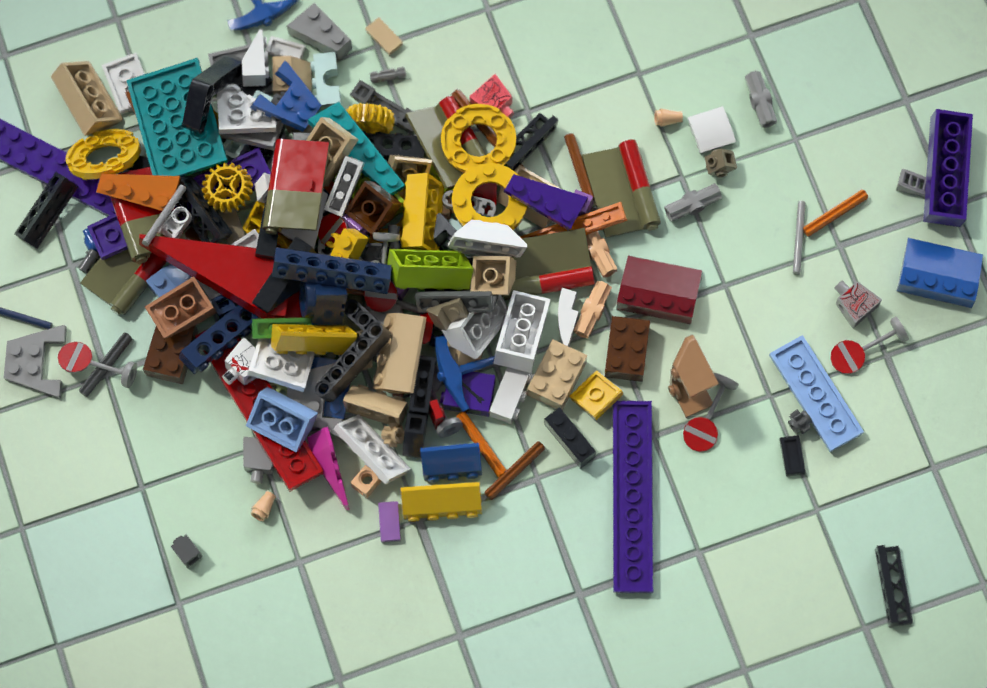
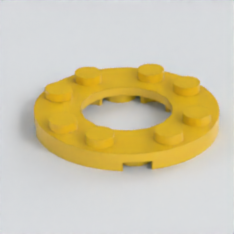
(472, 115)
(120, 138)
(474, 178)

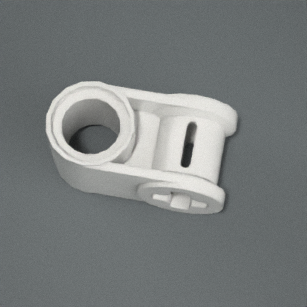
(174, 225)

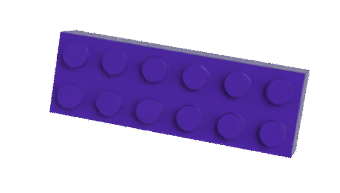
(948, 168)

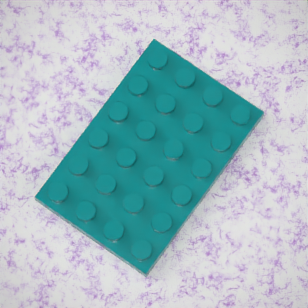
(160, 108)

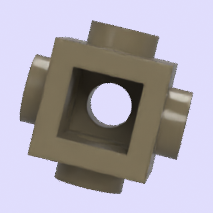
(720, 162)

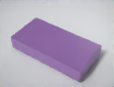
(389, 521)

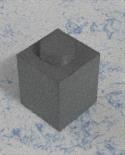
(186, 550)

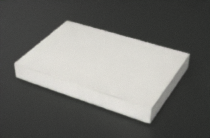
(117, 73)

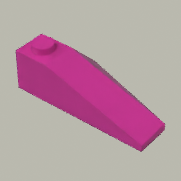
(324, 452)

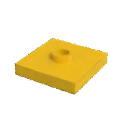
(596, 395)

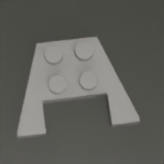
(26, 360)
(313, 401)

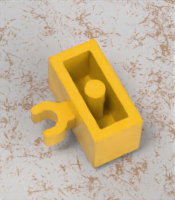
(348, 244)

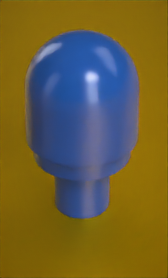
(88, 240)

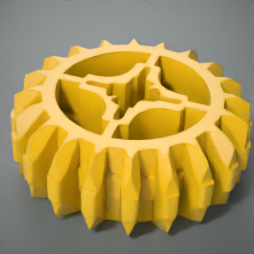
(372, 117)
(236, 176)

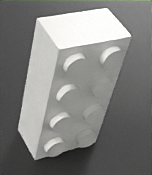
(521, 331)

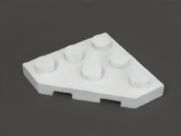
(236, 115)

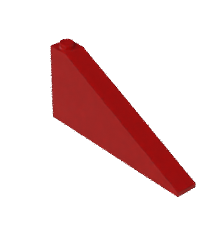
(223, 267)

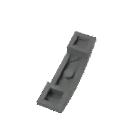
(365, 94)

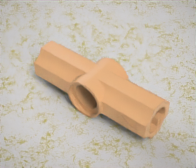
(600, 254)
(592, 309)

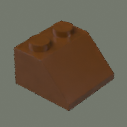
(372, 207)

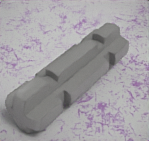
(389, 74)

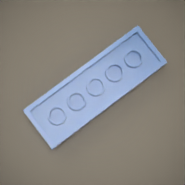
(816, 393)

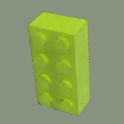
(429, 269)

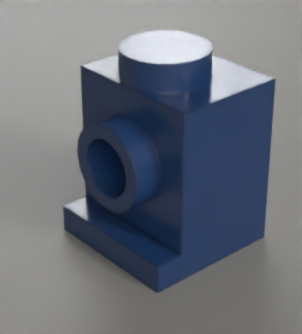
(224, 307)

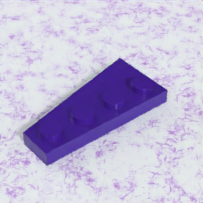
(549, 201)

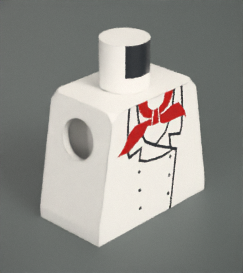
(239, 362)

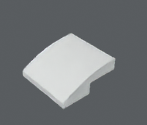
(711, 129)

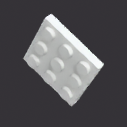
(283, 369)

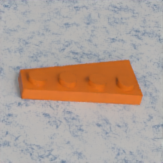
(144, 190)

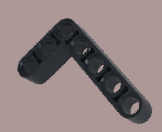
(204, 88)
(354, 352)

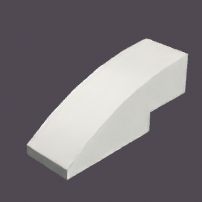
(567, 316)

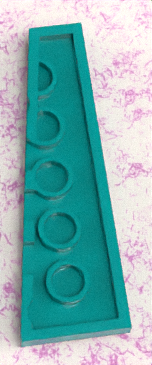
(375, 165)

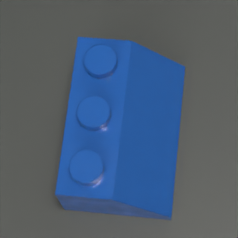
(451, 462)

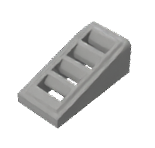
(907, 188)

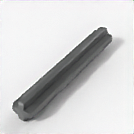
(109, 360)

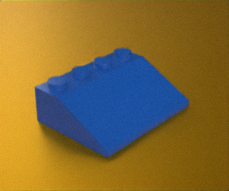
(940, 273)

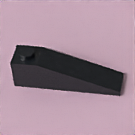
(276, 289)

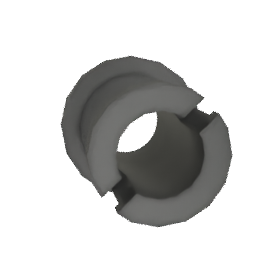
(88, 261)

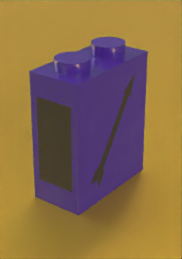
(477, 391)

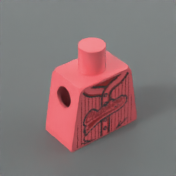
(493, 94)

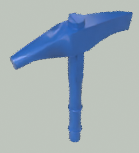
(261, 15)
(452, 374)

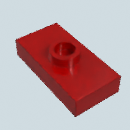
(436, 413)

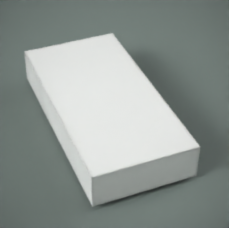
(282, 47)

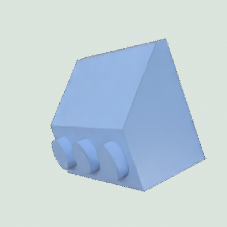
(281, 419)

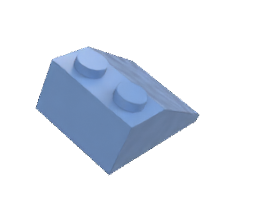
(167, 279)

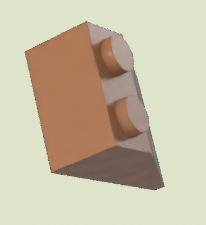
(180, 308)

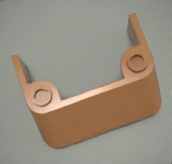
(691, 378)

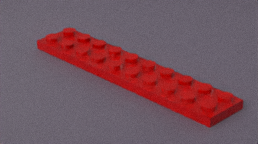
(293, 467)

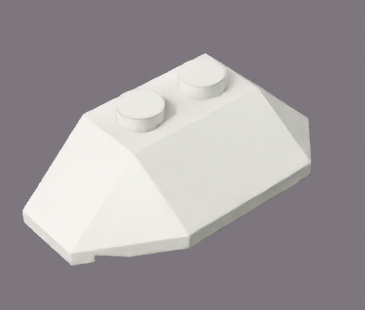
(487, 240)

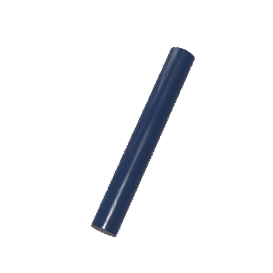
(25, 318)

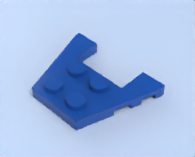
(296, 104)

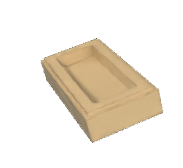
(384, 36)

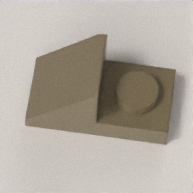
(447, 313)

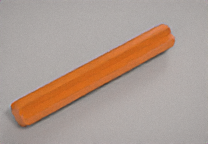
(835, 213)
(485, 449)

